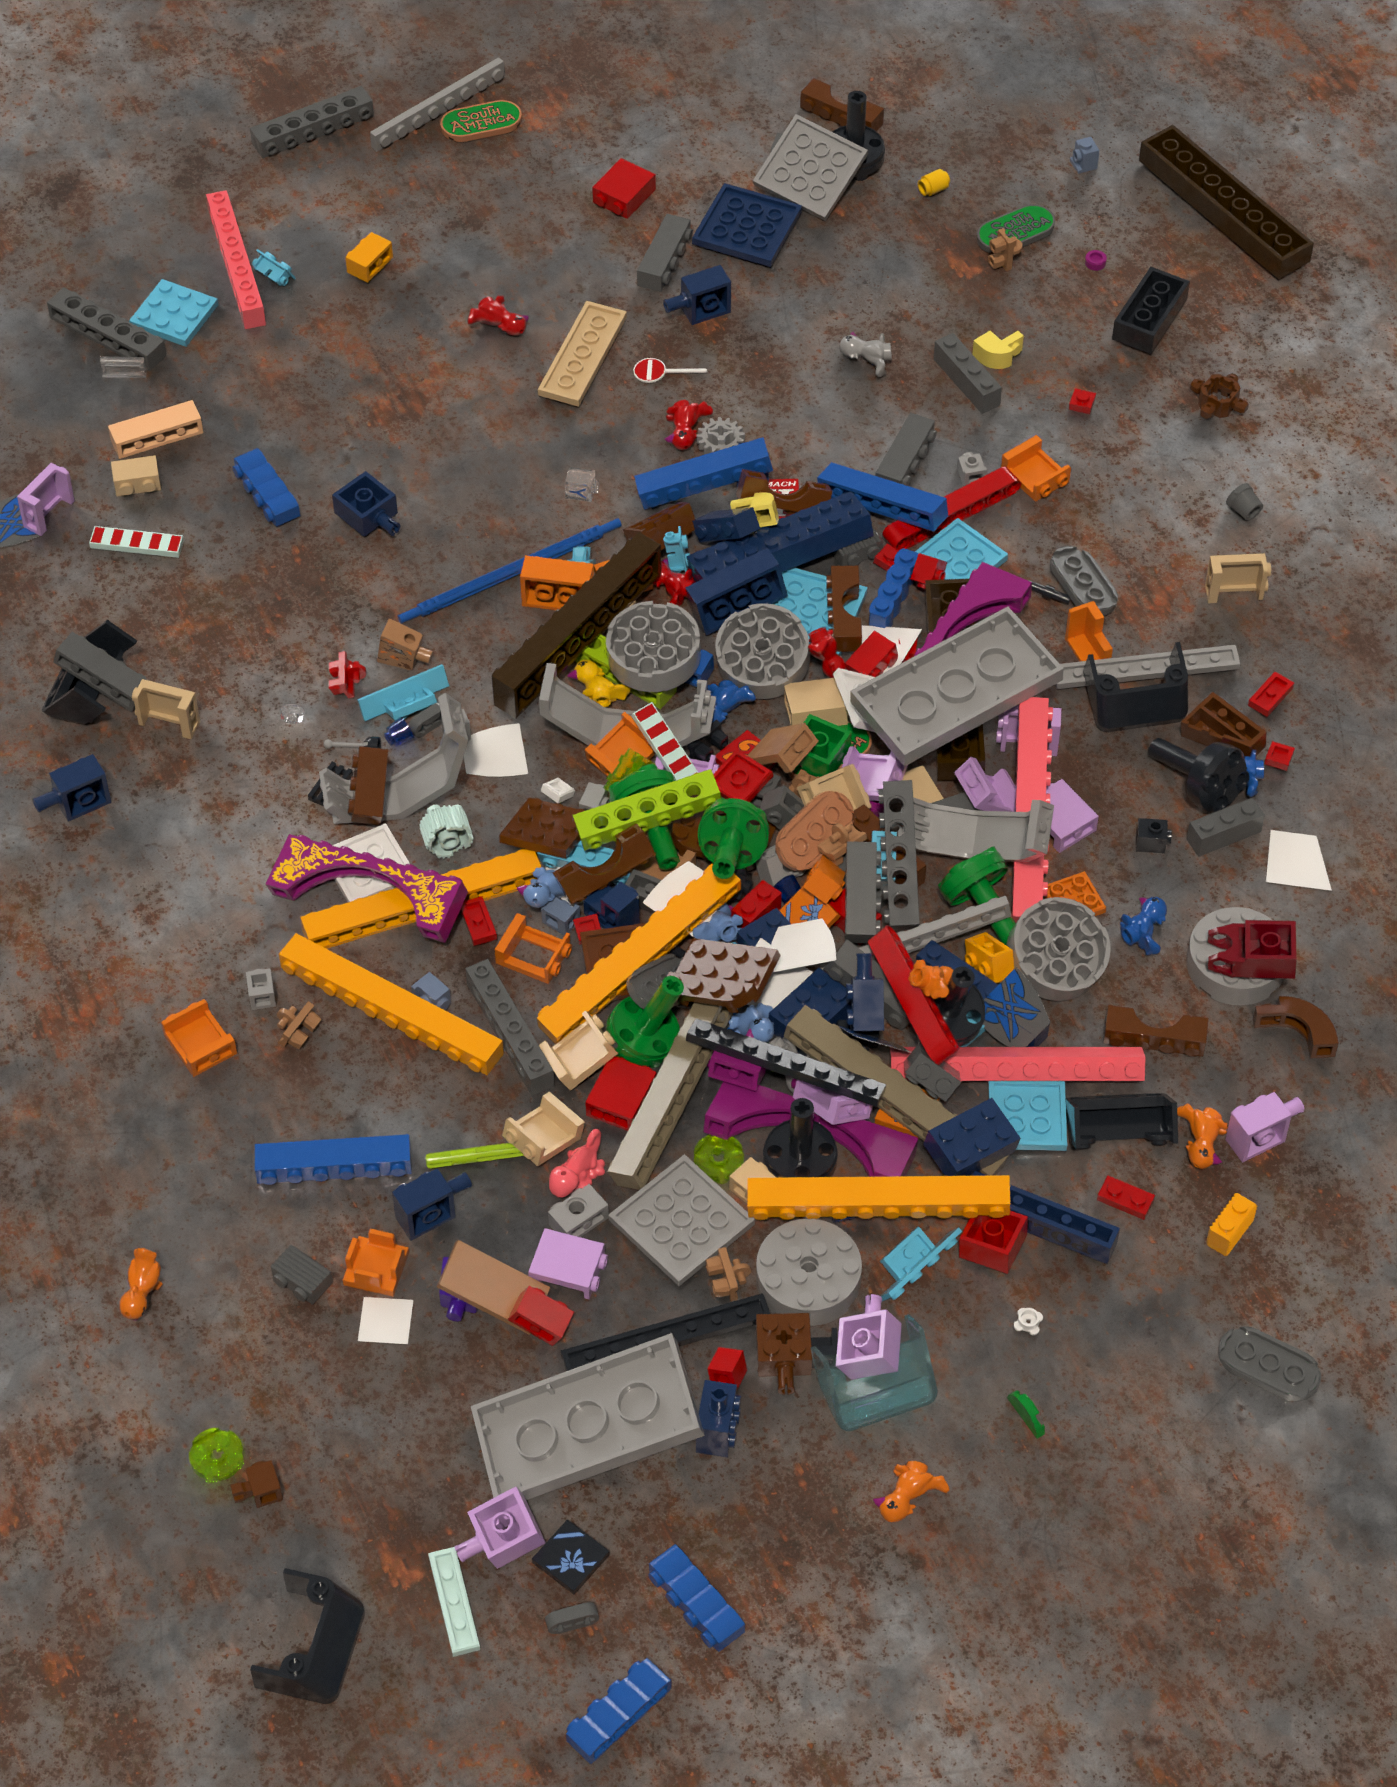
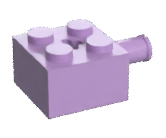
(1261, 1125)
(869, 1341)
(493, 1538)

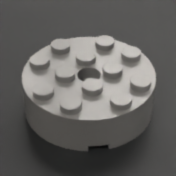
(653, 646)
(763, 649)
(1078, 936)
(1222, 987)
(831, 1264)

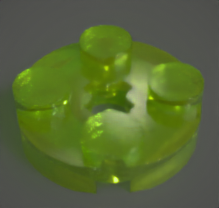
(718, 1170)
(216, 1469)

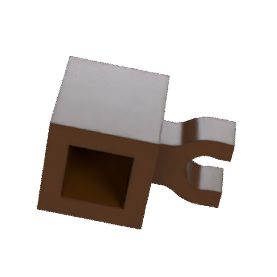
(261, 1485)

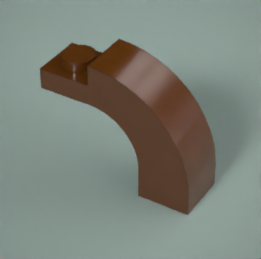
(1305, 1019)

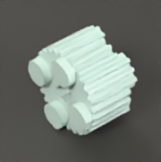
(445, 830)

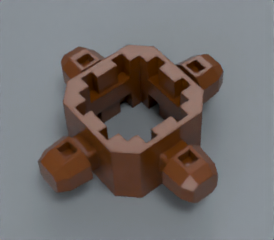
(1210, 404)

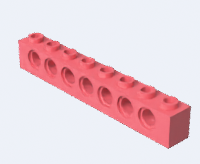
(236, 260)

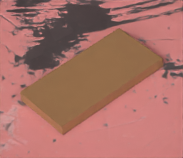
(485, 1282)

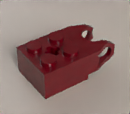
(1255, 949)

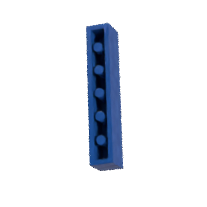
(702, 473)
(887, 497)
(333, 1159)

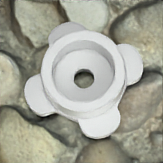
(1028, 1314)

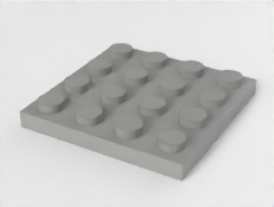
(810, 167)
(681, 1219)

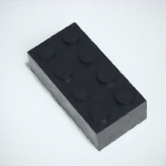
(1150, 310)

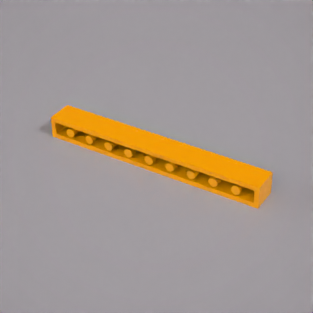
(394, 909)
(645, 945)
(391, 1004)
(878, 1197)

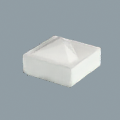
(558, 790)

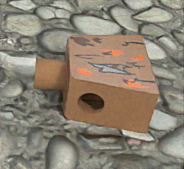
(402, 646)

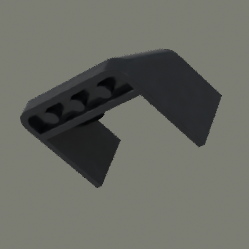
(74, 699)
(1138, 706)
(1122, 1117)
(321, 1672)

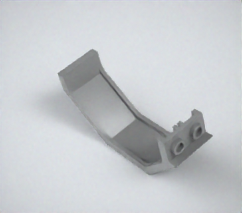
(592, 722)
(416, 783)
(970, 832)

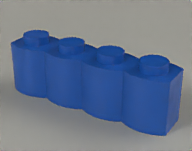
(266, 487)
(893, 590)
(696, 1597)
(618, 1711)

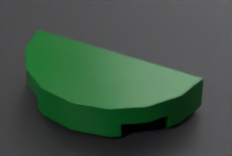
(1027, 1411)

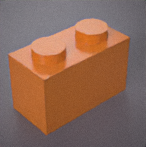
(825, 880)

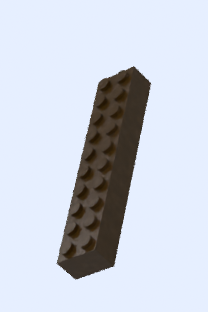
(1226, 202)
(577, 623)
(971, 744)

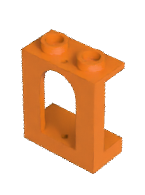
(520, 931)

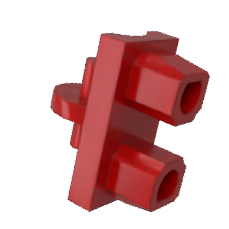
(348, 674)

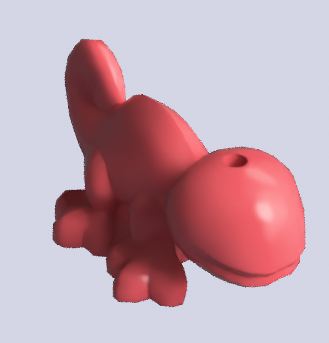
(579, 1168)

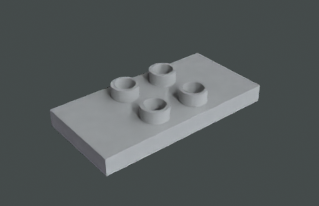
(956, 685)
(588, 1419)

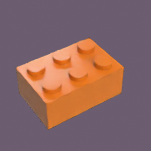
(550, 582)

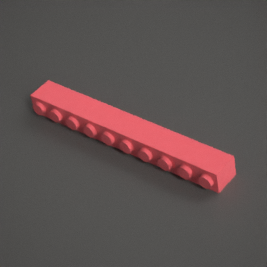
(1031, 785)
(1040, 1063)

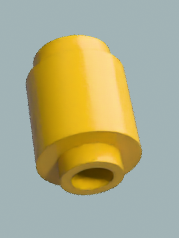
(933, 182)

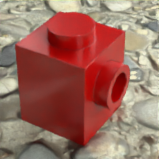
(928, 569)
(727, 1366)

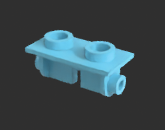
(279, 271)
(676, 543)

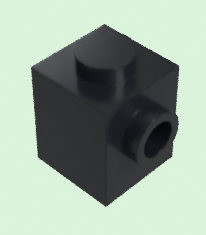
(1152, 835)

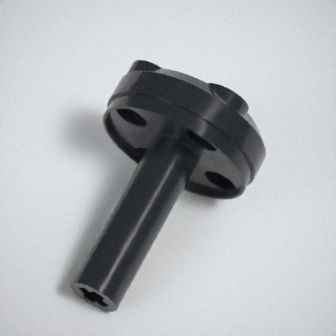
(862, 135)
(1213, 775)
(962, 1002)
(800, 1145)

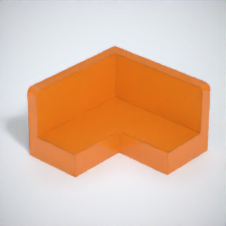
(1085, 632)

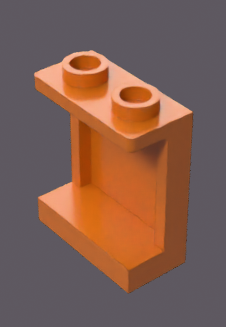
(1035, 469)
(616, 743)
(198, 1038)

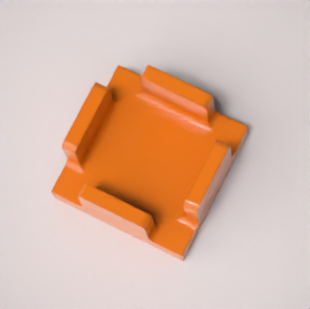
(375, 1263)

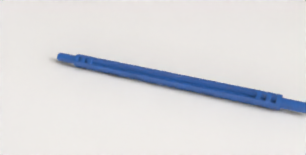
(506, 572)

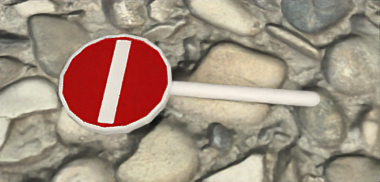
(652, 370)

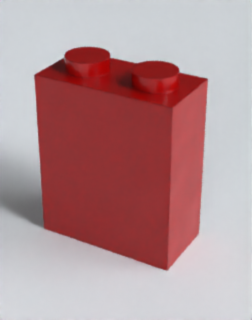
(624, 188)
(619, 1092)

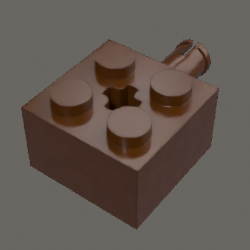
(783, 1347)

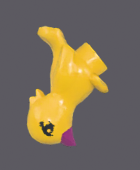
(598, 687)

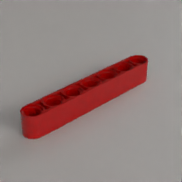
(960, 504)
(920, 1009)

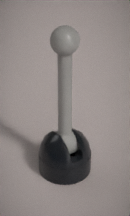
(373, 742)

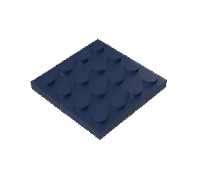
(747, 224)

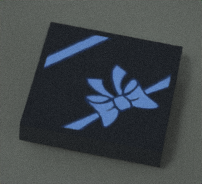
(570, 1557)

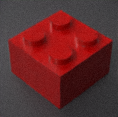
(993, 1240)

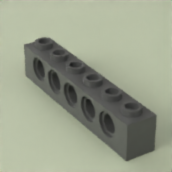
(311, 122)
(106, 328)
(902, 793)
(510, 1027)

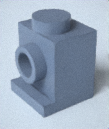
(1085, 155)
(560, 915)
(432, 990)

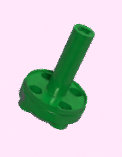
(733, 835)
(660, 837)
(974, 880)
(646, 1033)

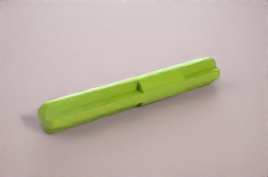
(472, 1155)

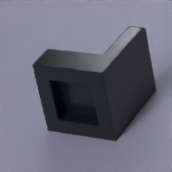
(827, 1347)

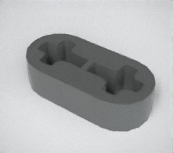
(426, 720)
(572, 1618)

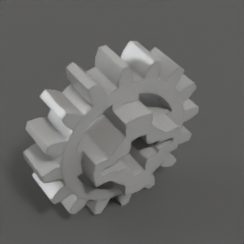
(719, 435)

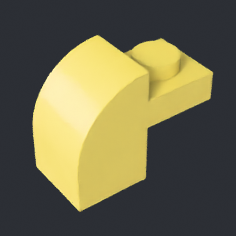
(996, 352)
(763, 505)

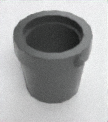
(1245, 501)

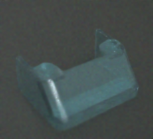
(883, 1395)

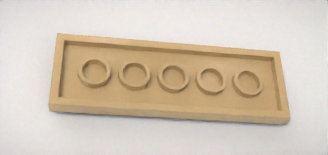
(582, 353)

